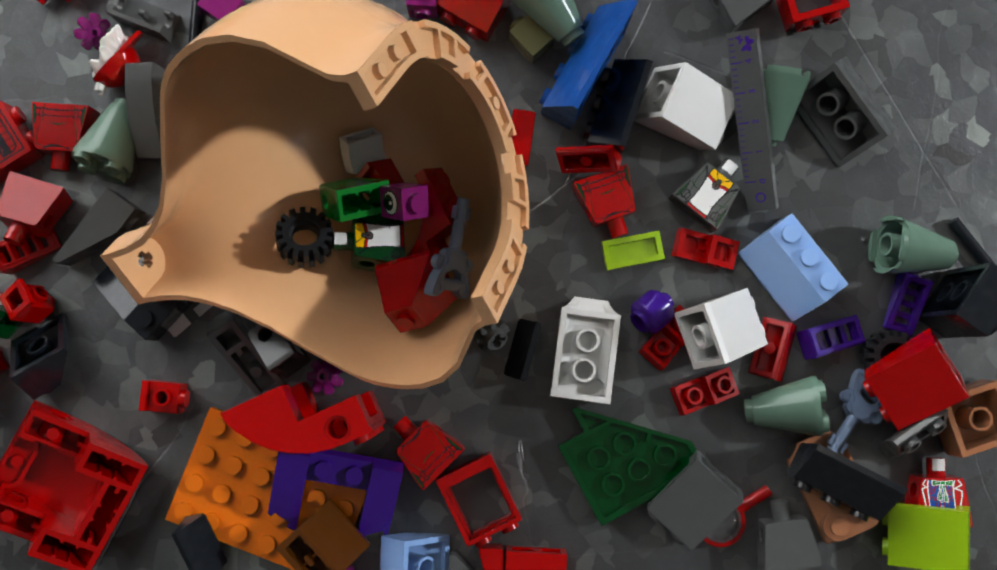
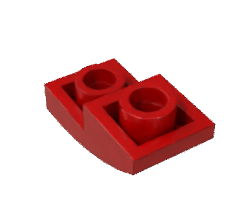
(663, 345)
(704, 391)

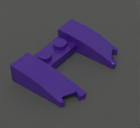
(377, 476)

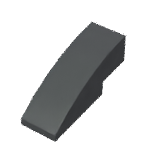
(143, 107)

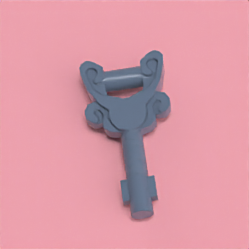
(452, 258)
(856, 411)

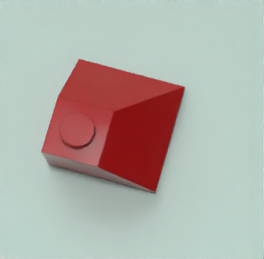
(402, 292)

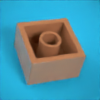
(972, 421)

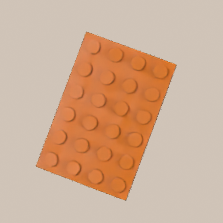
(233, 487)

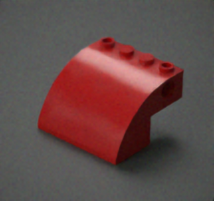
(292, 422)
(65, 486)

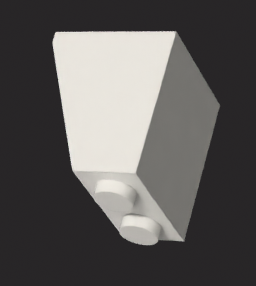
(686, 106)
(721, 329)

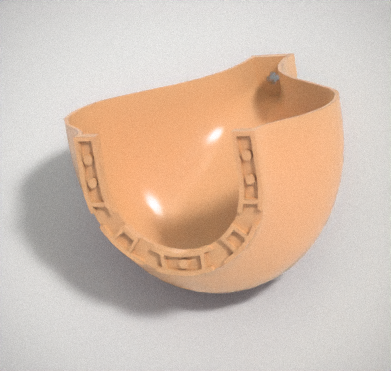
(257, 130)

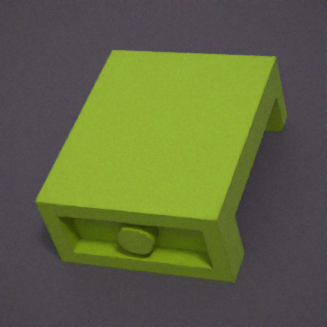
(927, 537)

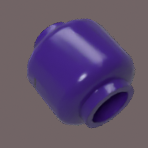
(652, 311)

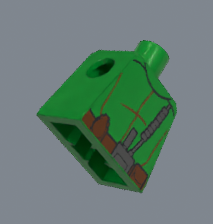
(345, 199)

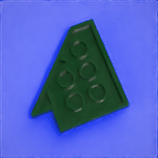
(622, 462)

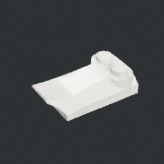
(586, 351)

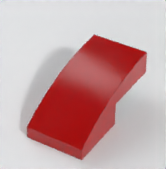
(705, 248)

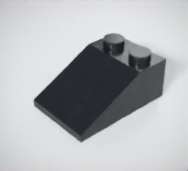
(148, 319)

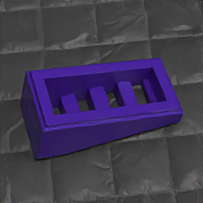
(920, 297)
(813, 344)

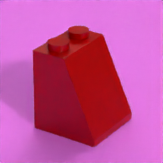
(475, 16)
(915, 381)

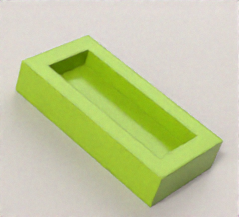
(632, 250)

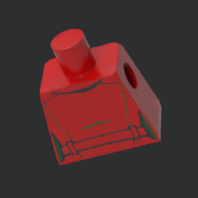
(59, 129)
(607, 199)
(426, 450)

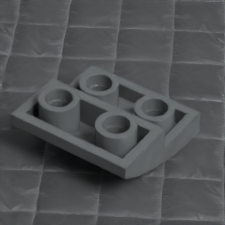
(910, 437)

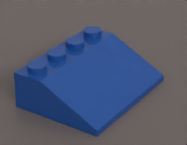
(587, 62)

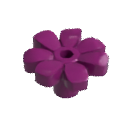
(91, 30)
(331, 377)

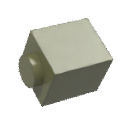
(529, 38)

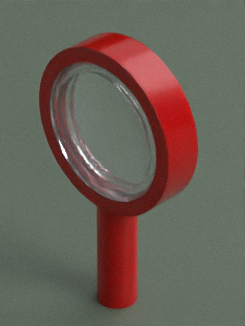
(734, 525)

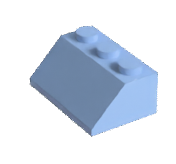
(792, 268)
(415, 551)

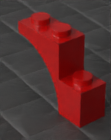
(441, 202)

